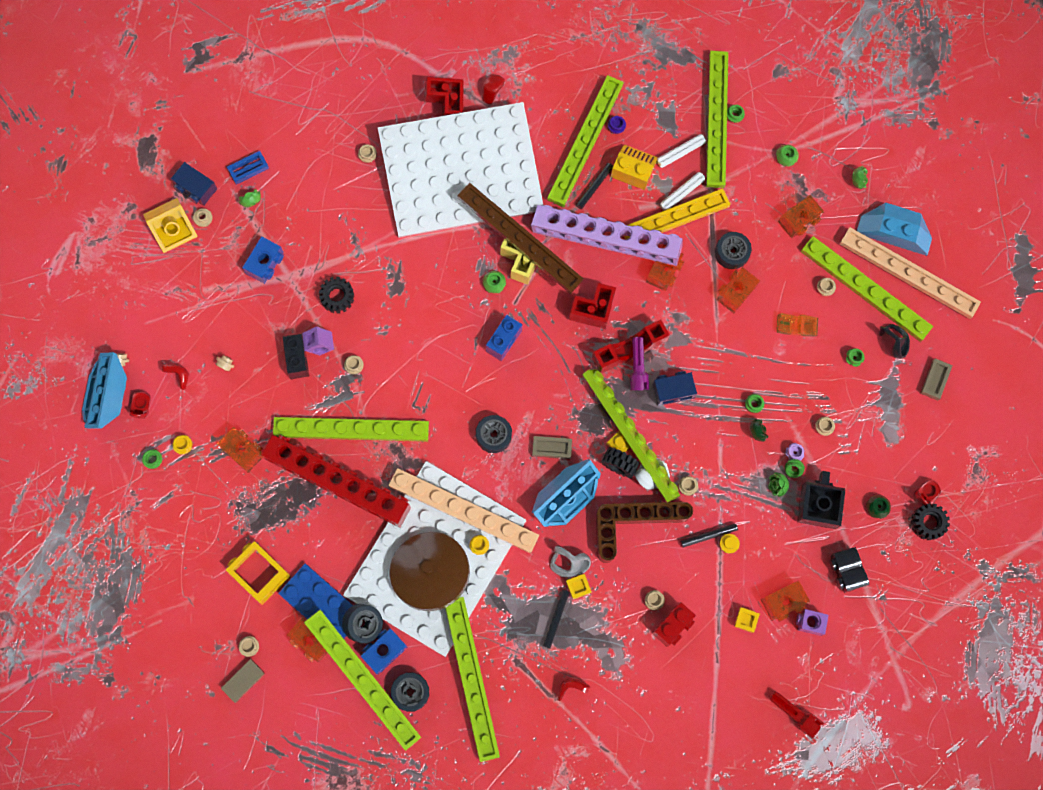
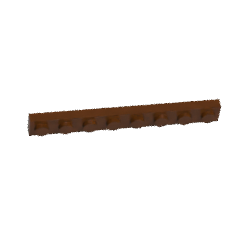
(520, 238)

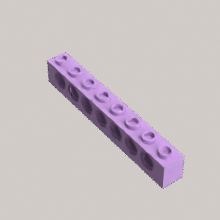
(612, 242)

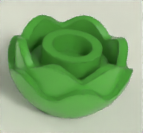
(786, 160)
(859, 177)
(250, 198)
(494, 287)
(778, 484)

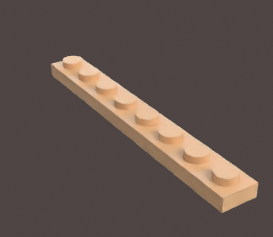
(910, 273)
(464, 510)

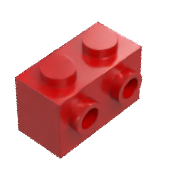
(671, 627)

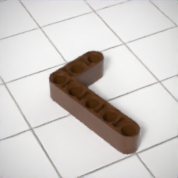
(635, 518)

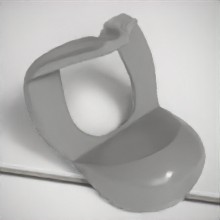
(580, 563)

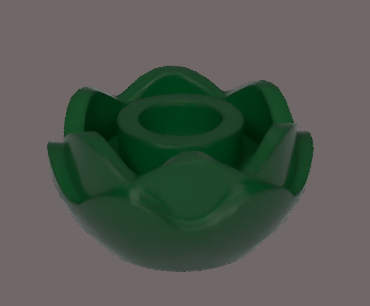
(758, 430)
(872, 506)

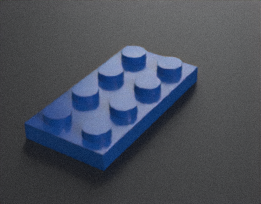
(311, 593)

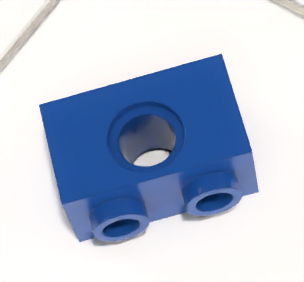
(263, 250)
(504, 337)
(395, 646)

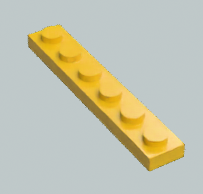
(685, 212)

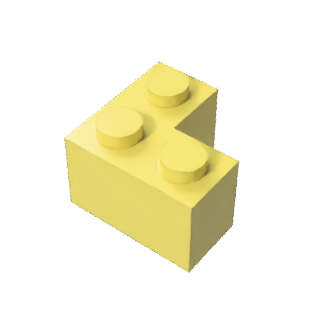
(523, 267)

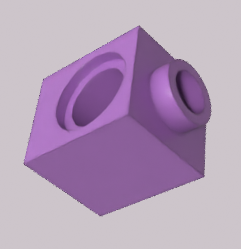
(318, 341)
(820, 622)

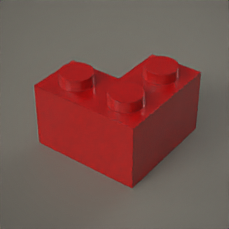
(445, 91)
(594, 311)

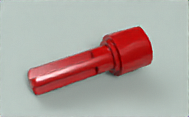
(807, 722)

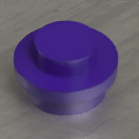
(616, 125)

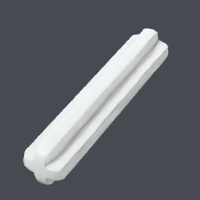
(681, 150)
(682, 191)

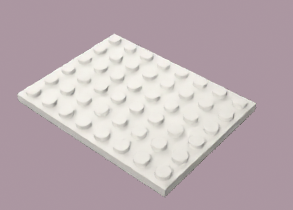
(441, 155)
(373, 582)

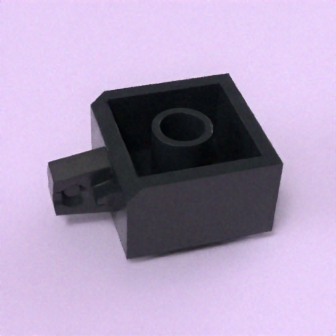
(821, 503)

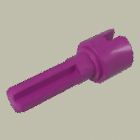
(639, 378)

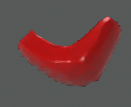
(491, 88)
(183, 373)
(140, 405)
(927, 492)
(572, 683)

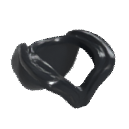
(901, 346)

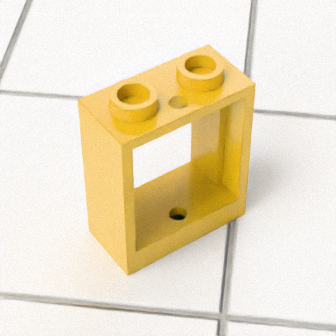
(271, 587)

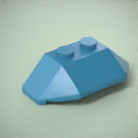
(896, 227)
(104, 391)
(567, 494)

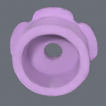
(795, 447)

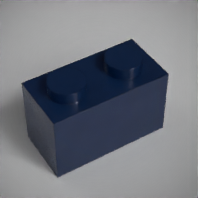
(194, 184)
(674, 388)

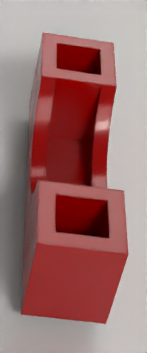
(621, 352)

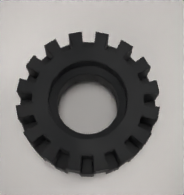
(336, 305)
(620, 462)
(922, 530)

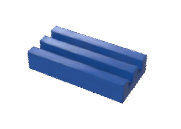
(248, 171)

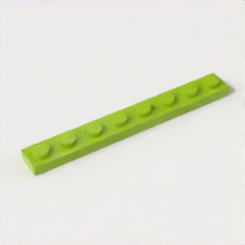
(717, 119)
(585, 141)
(866, 289)
(351, 429)
(632, 436)
(362, 680)
(472, 681)

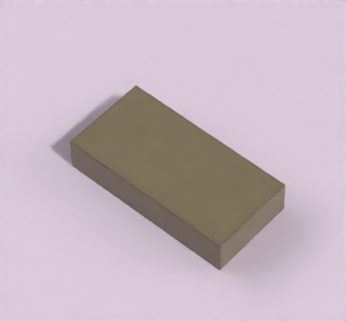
(936, 379)
(552, 447)
(243, 681)

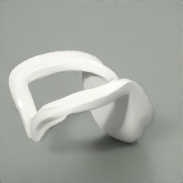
(644, 477)

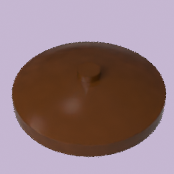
(429, 571)

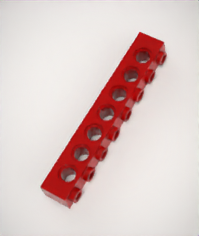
(273, 454)

